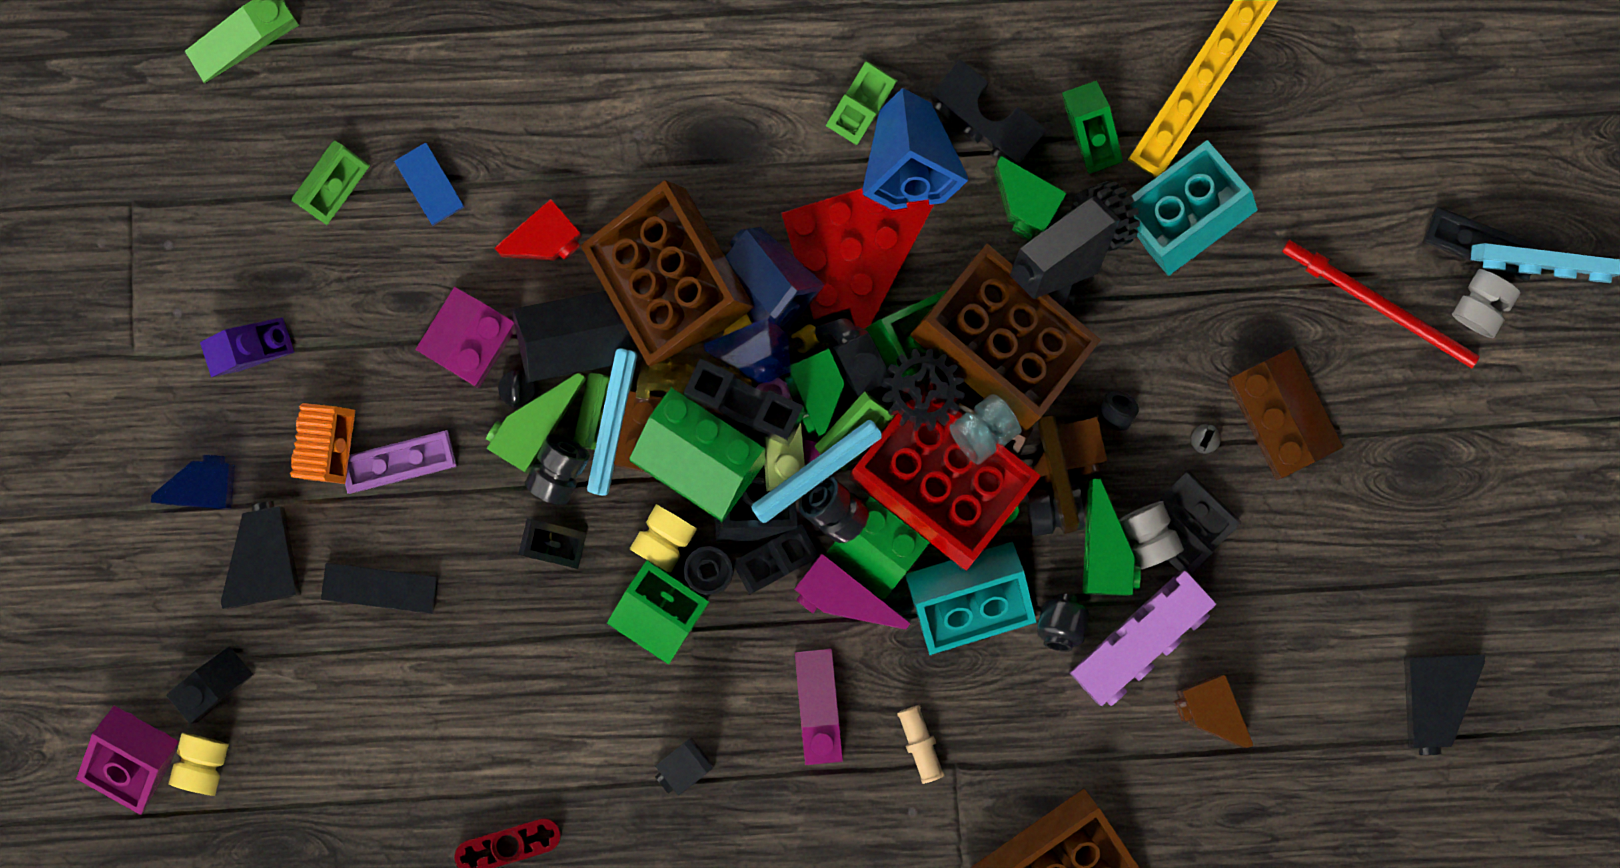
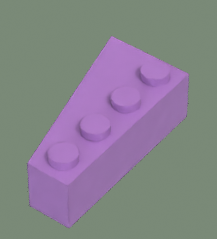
(1142, 638)

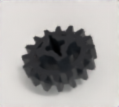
(907, 388)

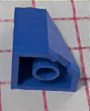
(911, 155)

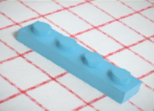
(1533, 260)

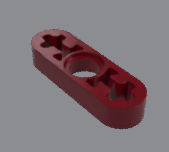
(532, 828)

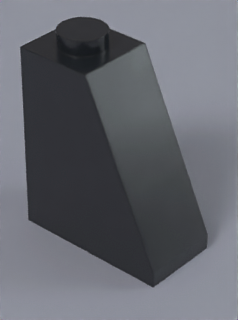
(1066, 250)
(261, 559)
(1438, 698)

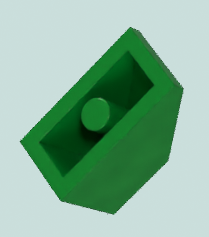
(1092, 126)

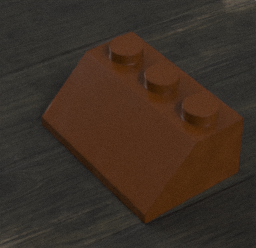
(1284, 414)

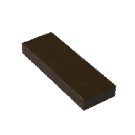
(1058, 474)

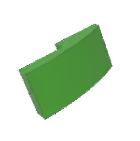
(861, 103)

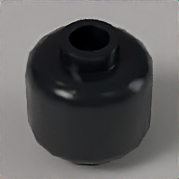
(1063, 623)

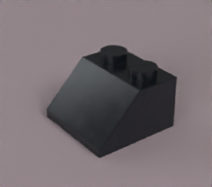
(744, 525)

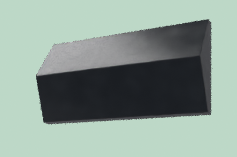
(570, 335)

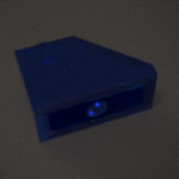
(754, 351)
(199, 485)

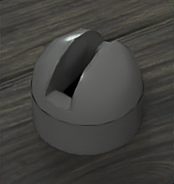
(1198, 435)

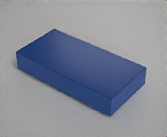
(429, 184)

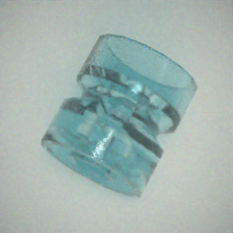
(982, 431)

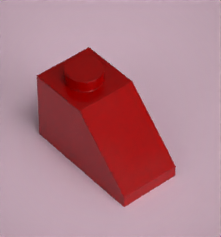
(542, 236)

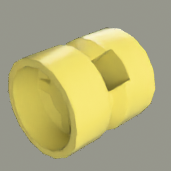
(663, 538)
(198, 764)

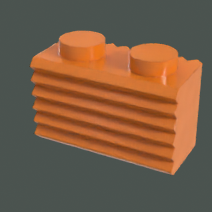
(322, 443)

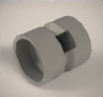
(1486, 303)
(1151, 535)

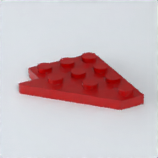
(853, 250)

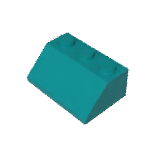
(1190, 207)
(974, 603)

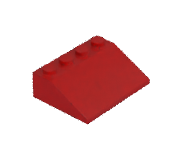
(939, 489)

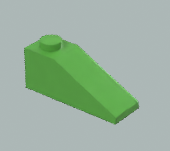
(240, 36)
(526, 429)

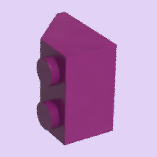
(466, 337)
(126, 759)

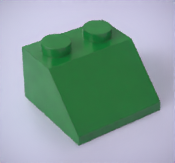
(1026, 199)
(880, 552)

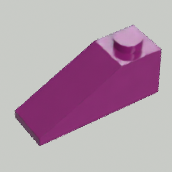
(841, 595)
(818, 707)

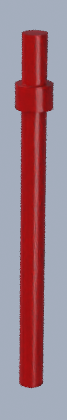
(1318, 266)

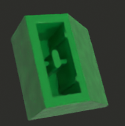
(819, 388)
(657, 612)

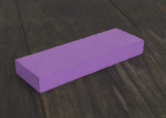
(399, 462)

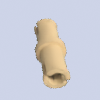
(920, 744)

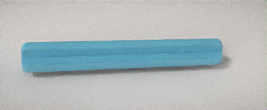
(612, 421)
(816, 471)

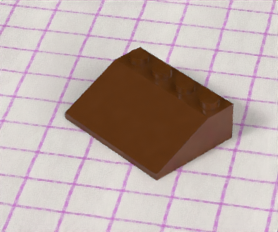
(666, 273)
(1005, 337)
(1066, 837)

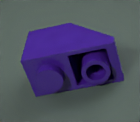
(246, 346)

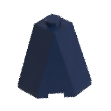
(772, 277)

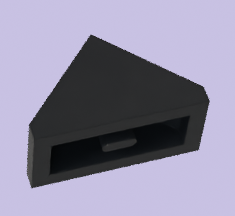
(552, 543)

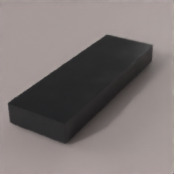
(1458, 234)
(379, 588)

